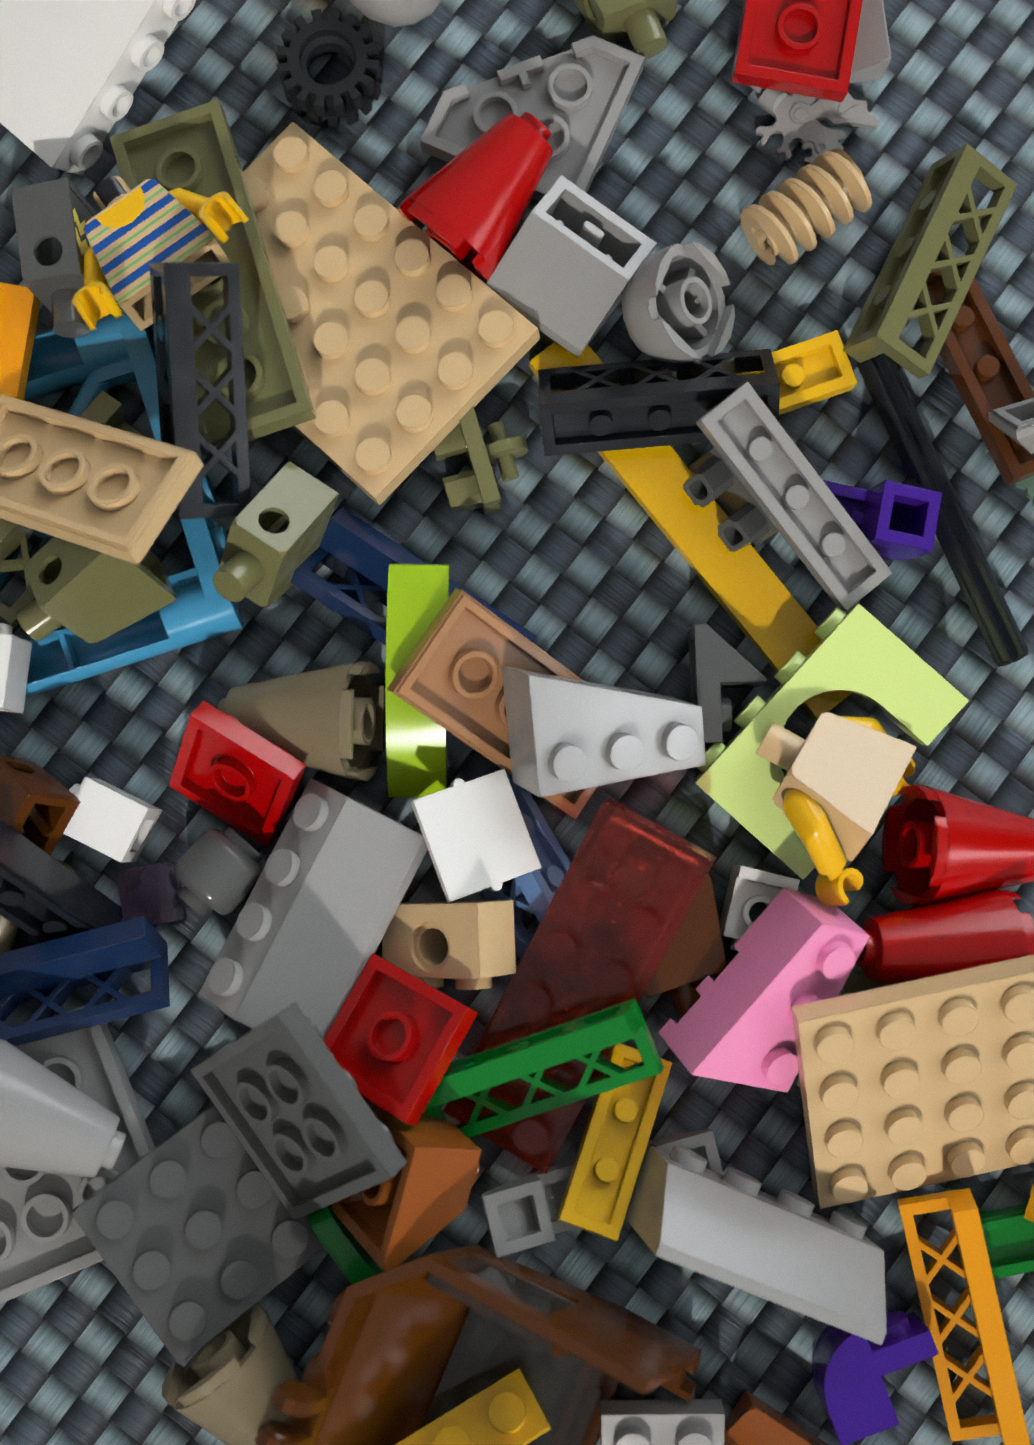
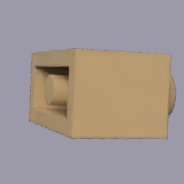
(453, 941)

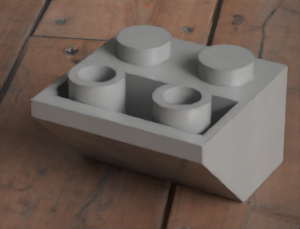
(569, 265)

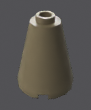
(319, 716)
(233, 1380)

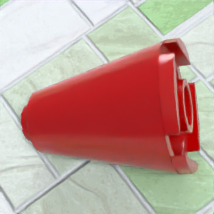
(483, 193)
(954, 846)
(946, 937)

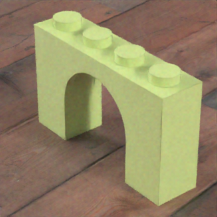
(853, 657)

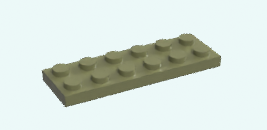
(199, 155)

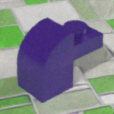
(893, 516)
(850, 1372)

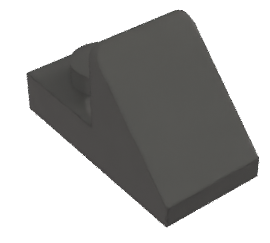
(712, 667)

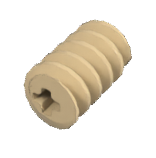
(805, 204)

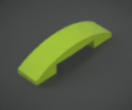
(413, 742)

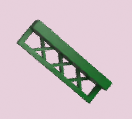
(533, 1054)

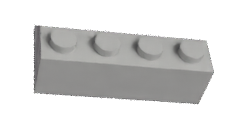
(315, 911)
(760, 1241)

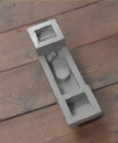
(526, 1209)

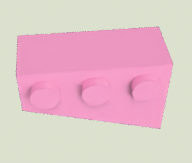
(744, 1016)

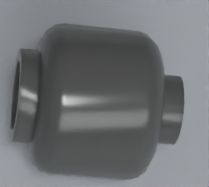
(218, 872)

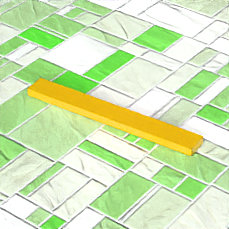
(736, 579)

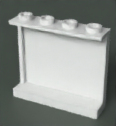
(75, 70)

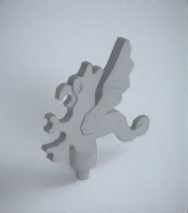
(799, 119)

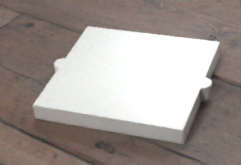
(475, 835)

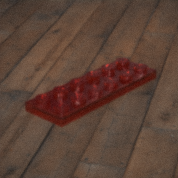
(588, 954)

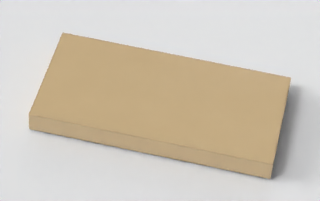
(88, 479)

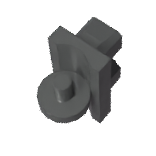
(716, 481)

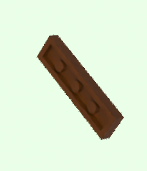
(985, 375)

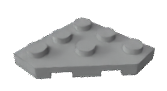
(571, 93)

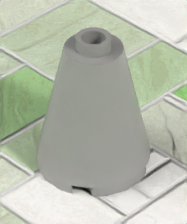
(50, 1122)

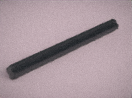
(953, 527)

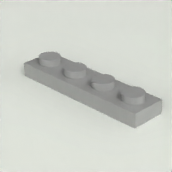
(794, 496)

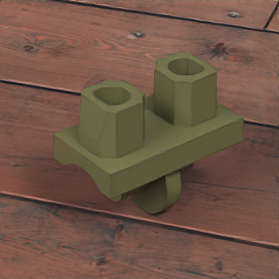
(478, 486)

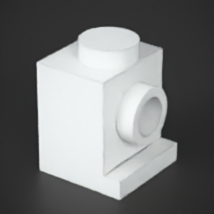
(745, 889)

